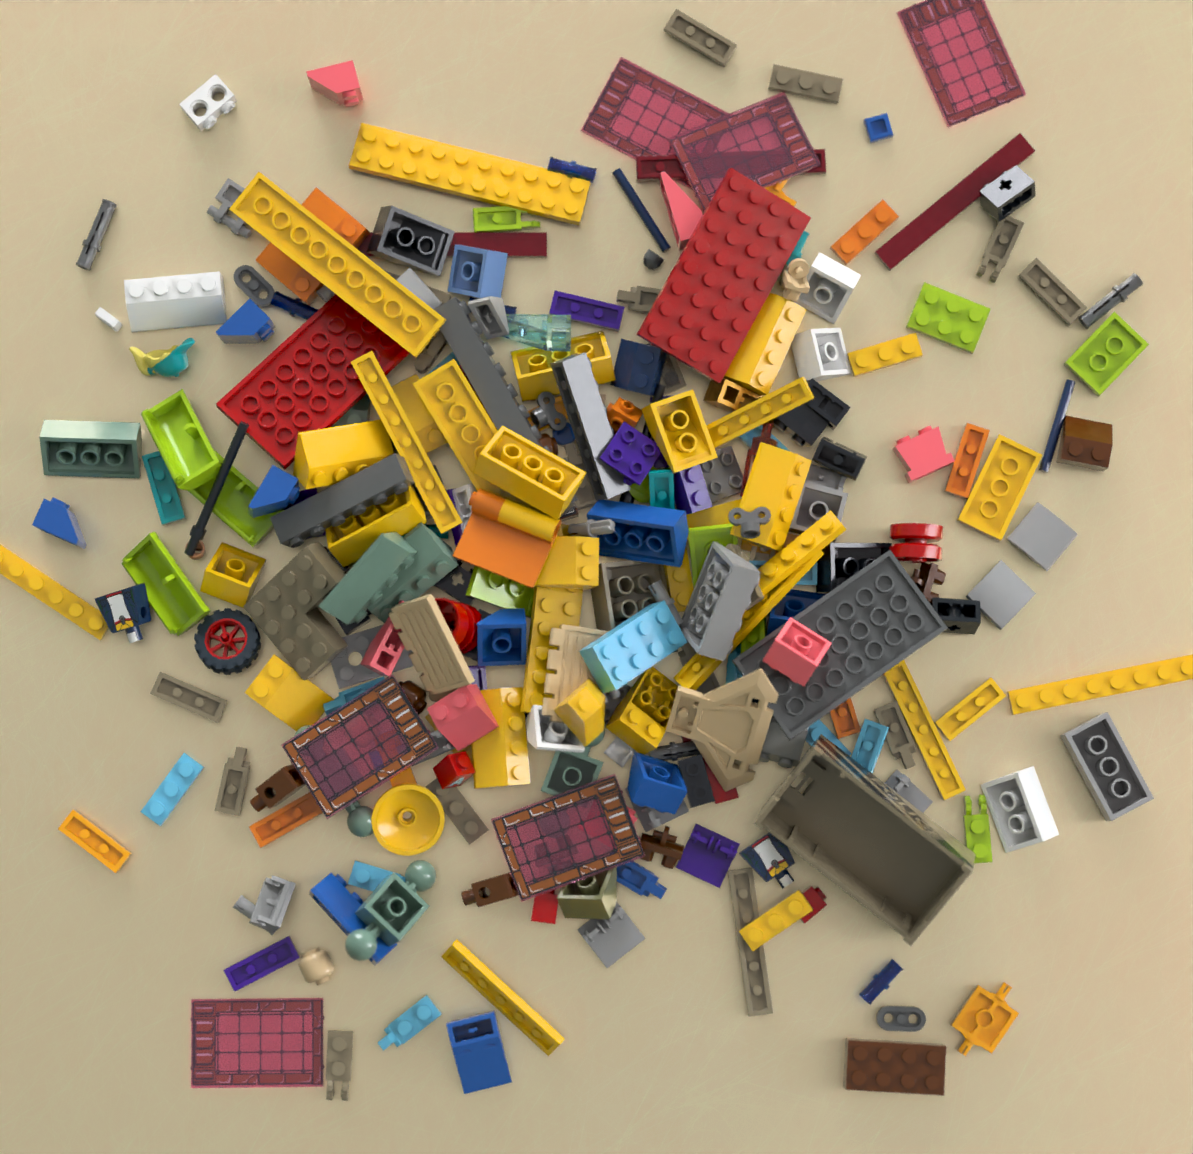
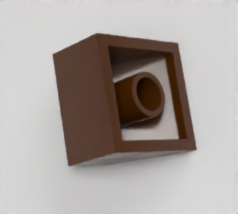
(1085, 443)

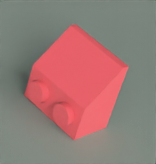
(337, 83)
(796, 652)
(463, 716)

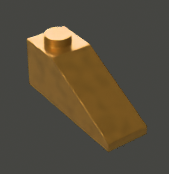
(730, 396)

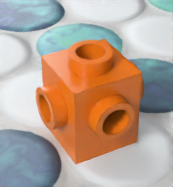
(622, 412)

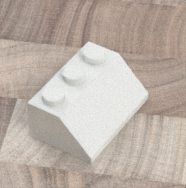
(1019, 809)

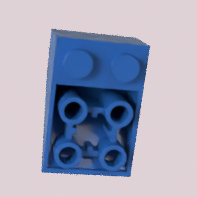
(479, 1052)

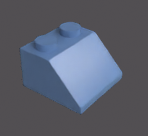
(477, 272)

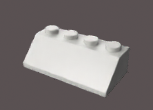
(175, 301)

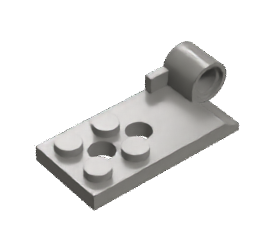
(349, 675)

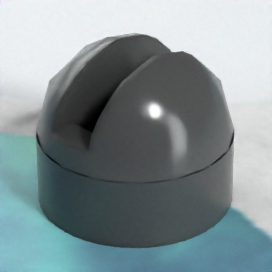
(652, 260)

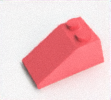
(681, 210)

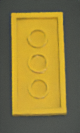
(999, 487)

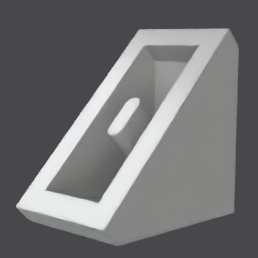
(490, 316)

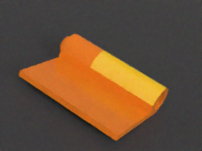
(506, 538)

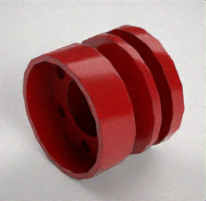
(461, 621)

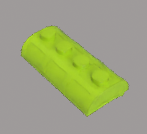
(182, 441)
(233, 506)
(166, 585)

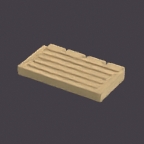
(431, 644)
(568, 665)

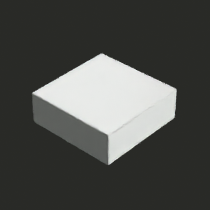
(108, 319)
(619, 752)

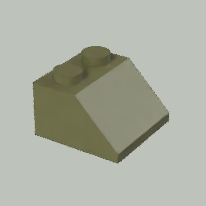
(590, 897)

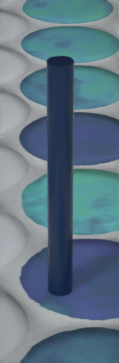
(641, 210)
(1057, 426)

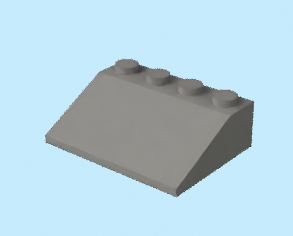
(719, 602)

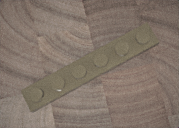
(752, 962)

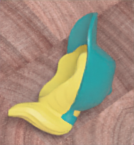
(164, 362)

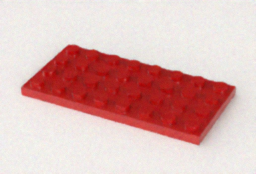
(724, 276)
(308, 379)

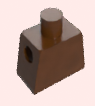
(284, 782)
(500, 889)

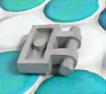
(227, 196)

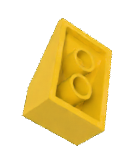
(418, 414)
(680, 431)
(571, 564)
(287, 694)

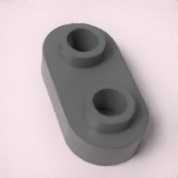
(254, 286)
(900, 1018)

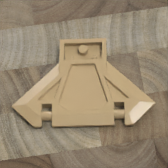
(726, 725)

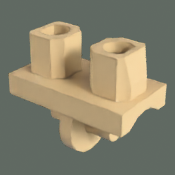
(795, 279)

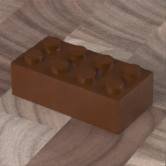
(894, 1066)

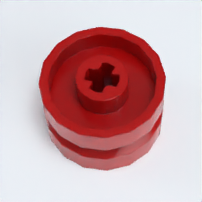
(916, 540)

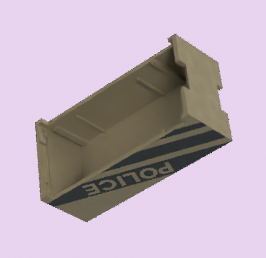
(867, 839)

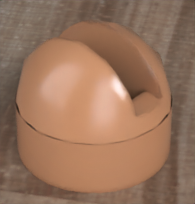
(200, 547)

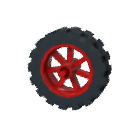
(221, 620)

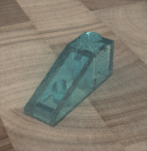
(541, 331)

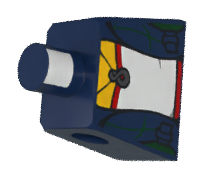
(126, 610)
(770, 859)

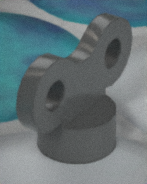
(547, 413)
(749, 521)

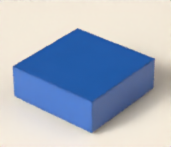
(878, 128)

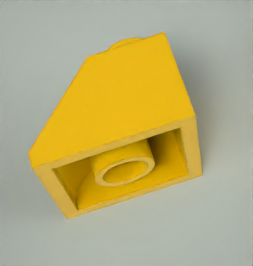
(232, 575)

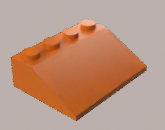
(291, 273)

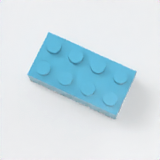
(633, 646)

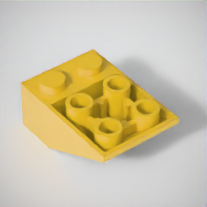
(644, 711)

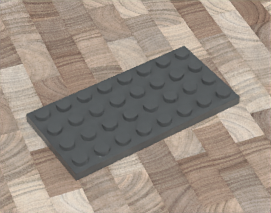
(872, 627)

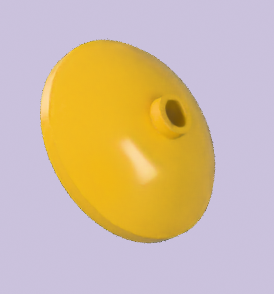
(412, 834)

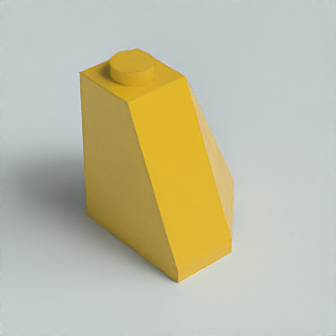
(584, 712)

